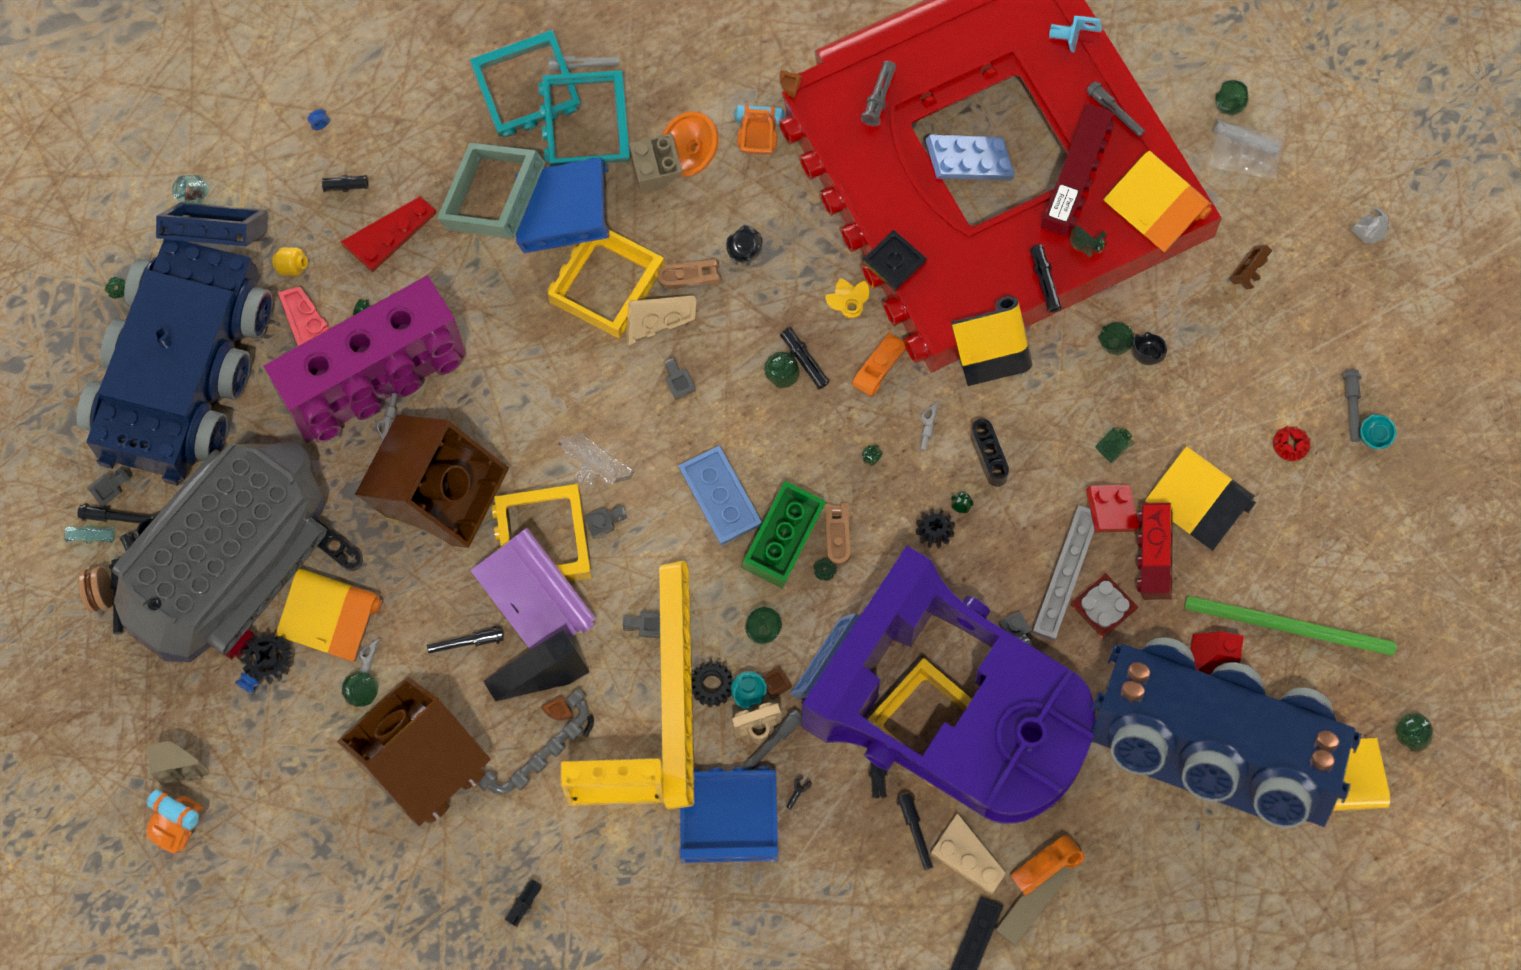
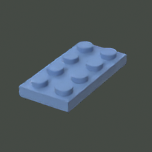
(969, 157)
(720, 495)
(824, 656)

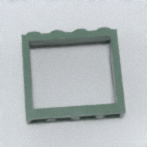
(517, 200)

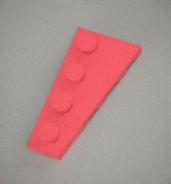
(301, 315)

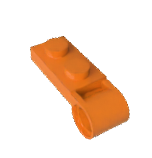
(878, 365)
(1047, 863)

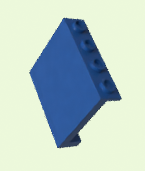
(565, 207)
(731, 817)

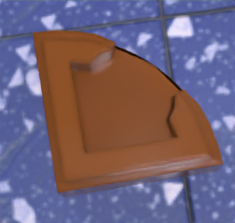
(790, 82)
(557, 709)

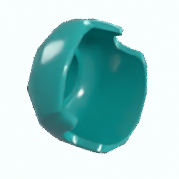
(1378, 431)
(748, 689)

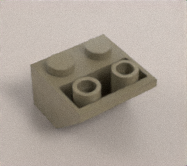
(655, 162)
(172, 764)

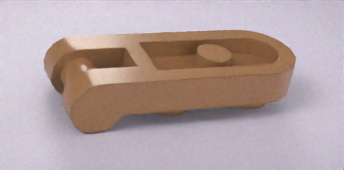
(689, 274)
(837, 533)

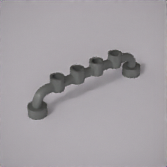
(537, 762)

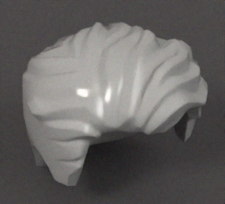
(1372, 228)

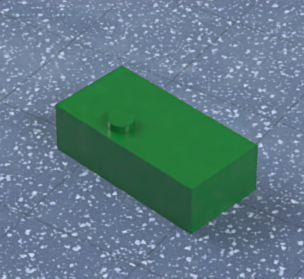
(783, 534)

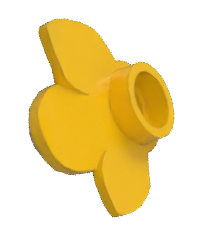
(846, 296)

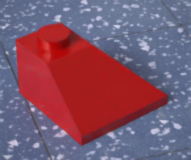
(1215, 649)

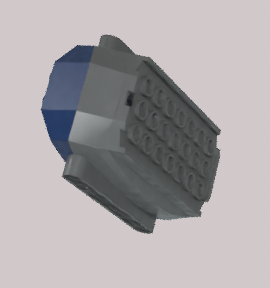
(220, 550)

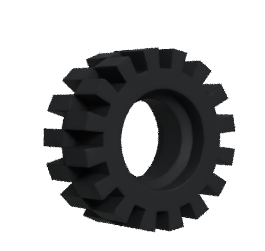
(701, 674)

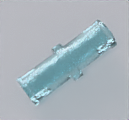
(89, 534)

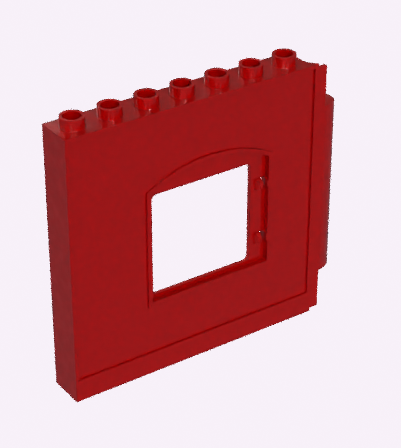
(887, 181)

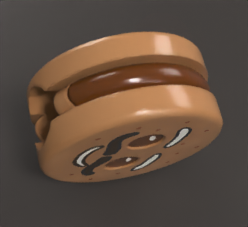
(95, 589)

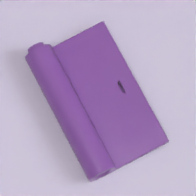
(532, 591)

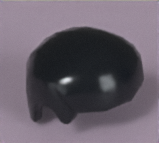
(1149, 349)

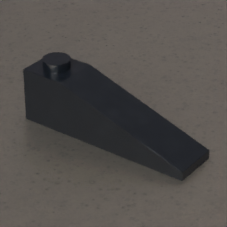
(542, 668)

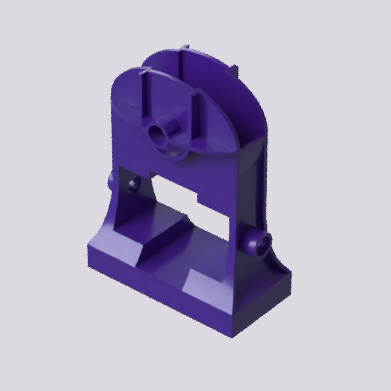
(1016, 738)

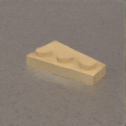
(653, 315)
(968, 856)

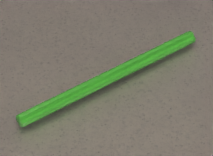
(1290, 625)

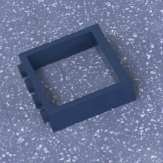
(211, 224)

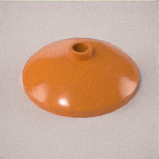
(688, 132)

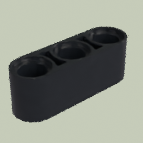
(991, 442)

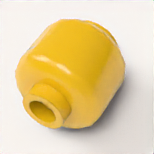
(289, 261)

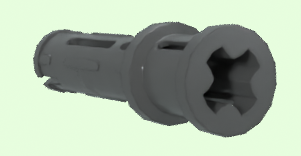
(877, 100)

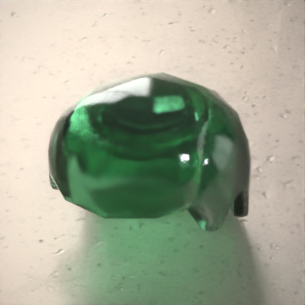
(1232, 97)
(1116, 338)
(781, 369)
(763, 625)
(359, 688)
(1414, 731)

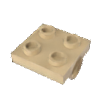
(766, 717)

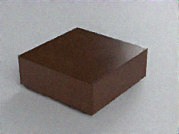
(776, 682)

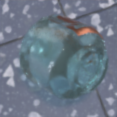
(189, 189)

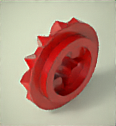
(1286, 451)

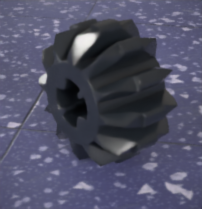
(928, 522)

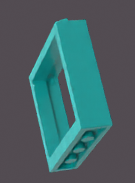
(511, 51)
(578, 79)

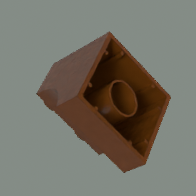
(433, 478)
(415, 751)

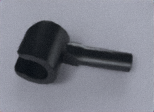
(798, 790)

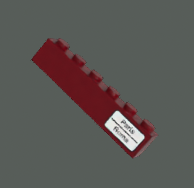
(1077, 170)

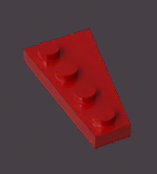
(385, 236)

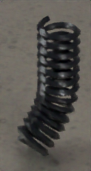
(587, 729)

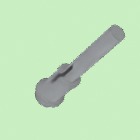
(588, 62)

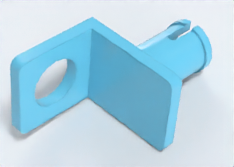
(1072, 33)

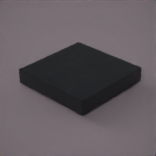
(894, 260)

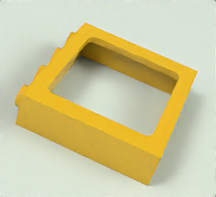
(580, 254)
(572, 571)
(922, 672)
(612, 782)

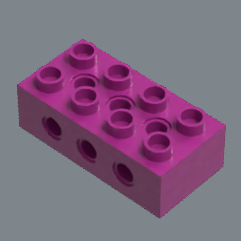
(367, 360)

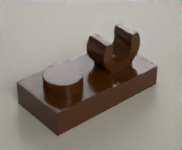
(1255, 259)

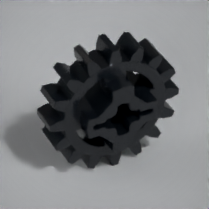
(271, 650)

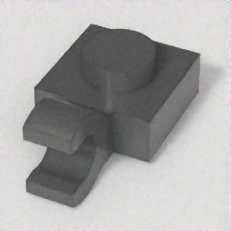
(678, 381)
(105, 488)
(601, 521)
(647, 624)
(1017, 626)

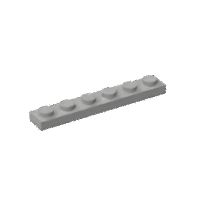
(1065, 575)

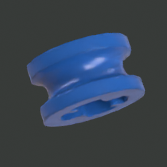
(318, 119)
(247, 683)

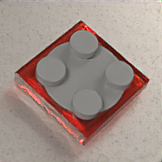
(1104, 606)

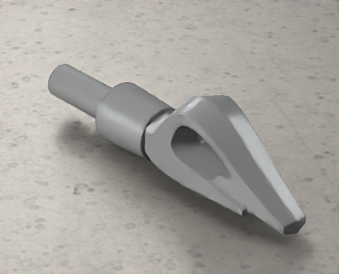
(389, 416)
(928, 428)
(367, 661)

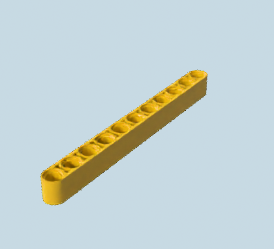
(676, 686)

